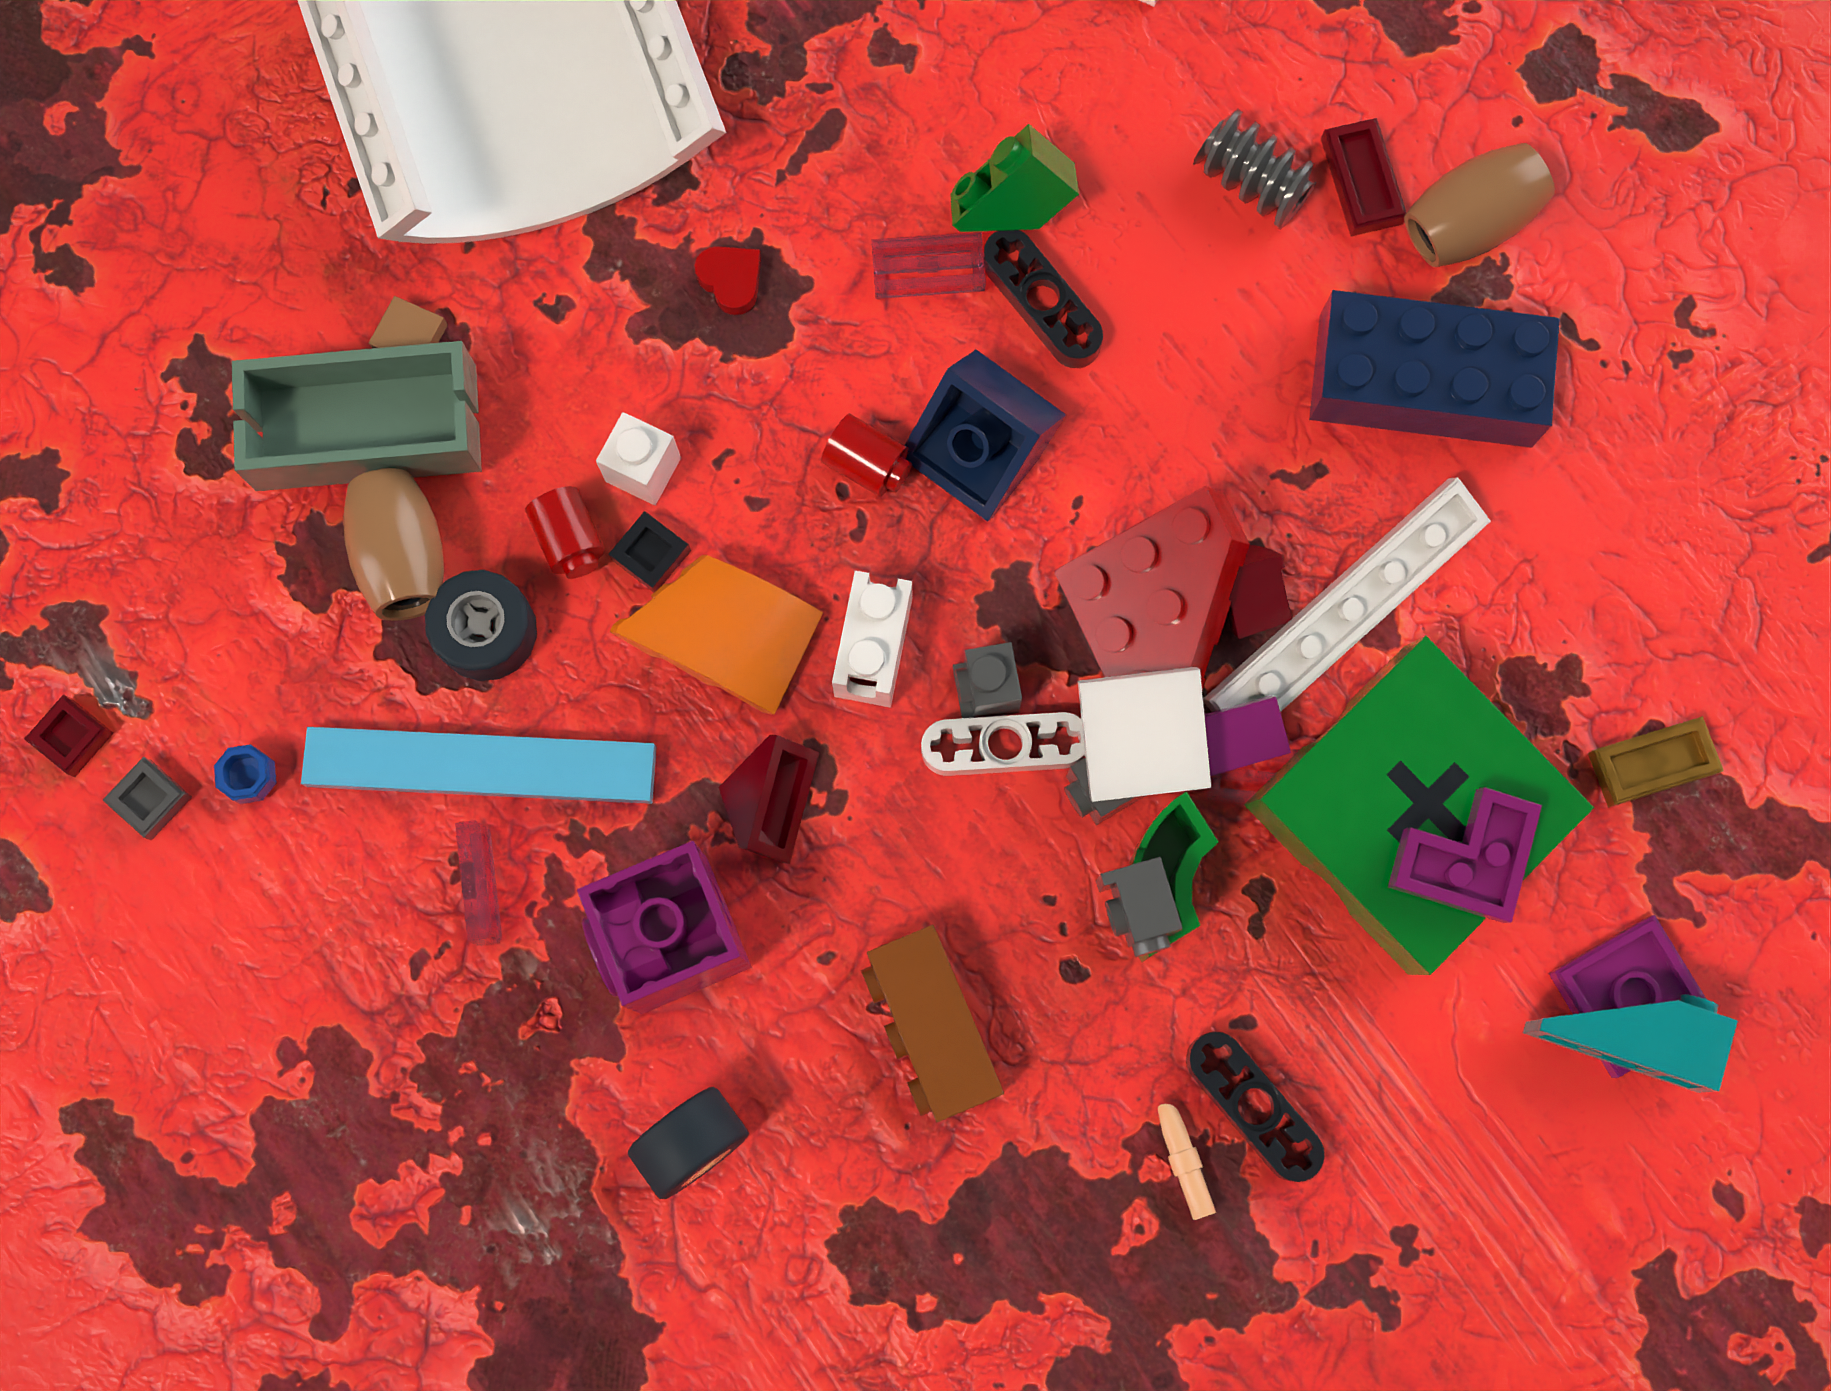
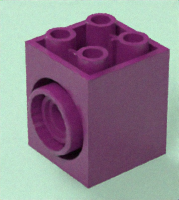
(661, 929)

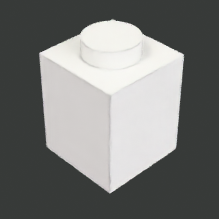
(638, 458)

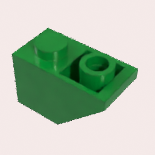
(1016, 187)

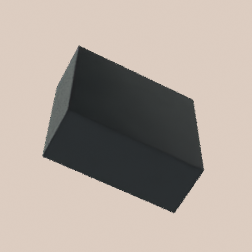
(649, 552)

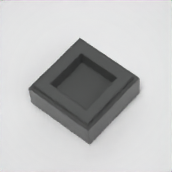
(147, 798)

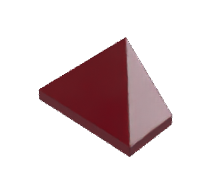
(769, 797)

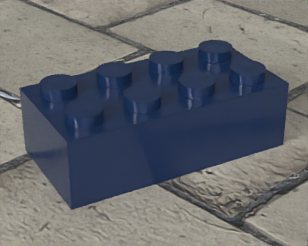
(1435, 369)

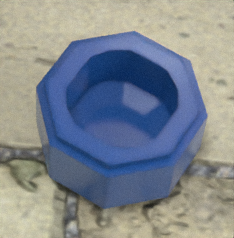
(245, 774)

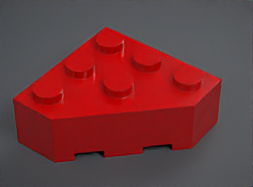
(1159, 587)

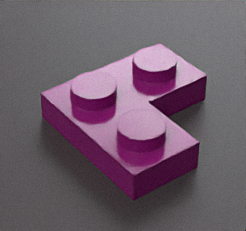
(1482, 871)

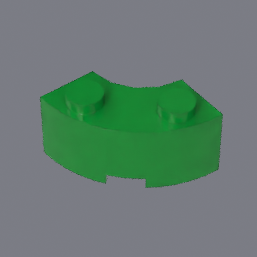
(1181, 841)

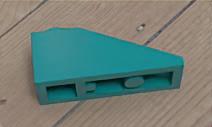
(1665, 1040)

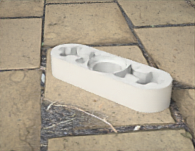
(1019, 724)

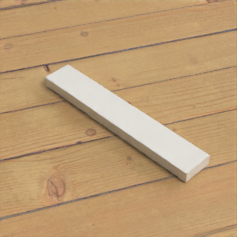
(1356, 600)

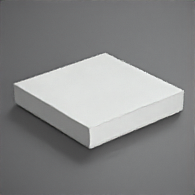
(1144, 734)

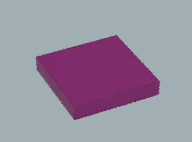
(1626, 972)

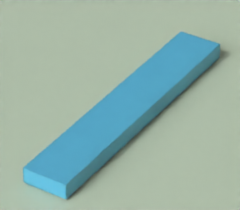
(479, 765)

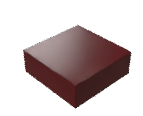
(68, 735)

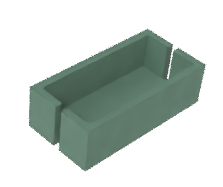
(355, 414)

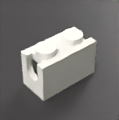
(872, 640)

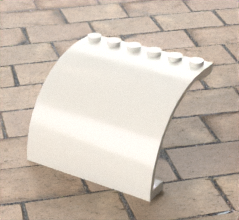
(508, 108)

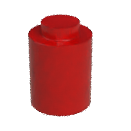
(866, 456)
(565, 532)

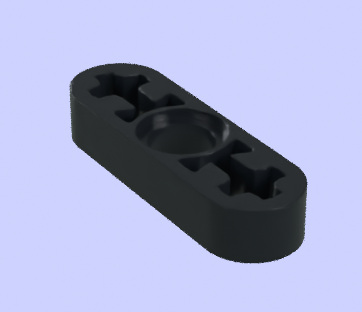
(1079, 318)
(1273, 1150)

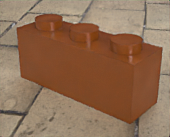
(931, 1025)

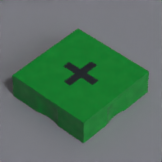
(1399, 760)

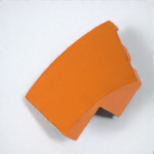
(725, 630)

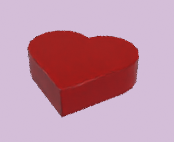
(731, 277)

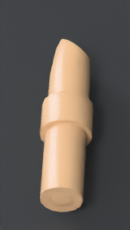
(1185, 1162)

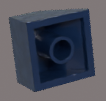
(981, 433)

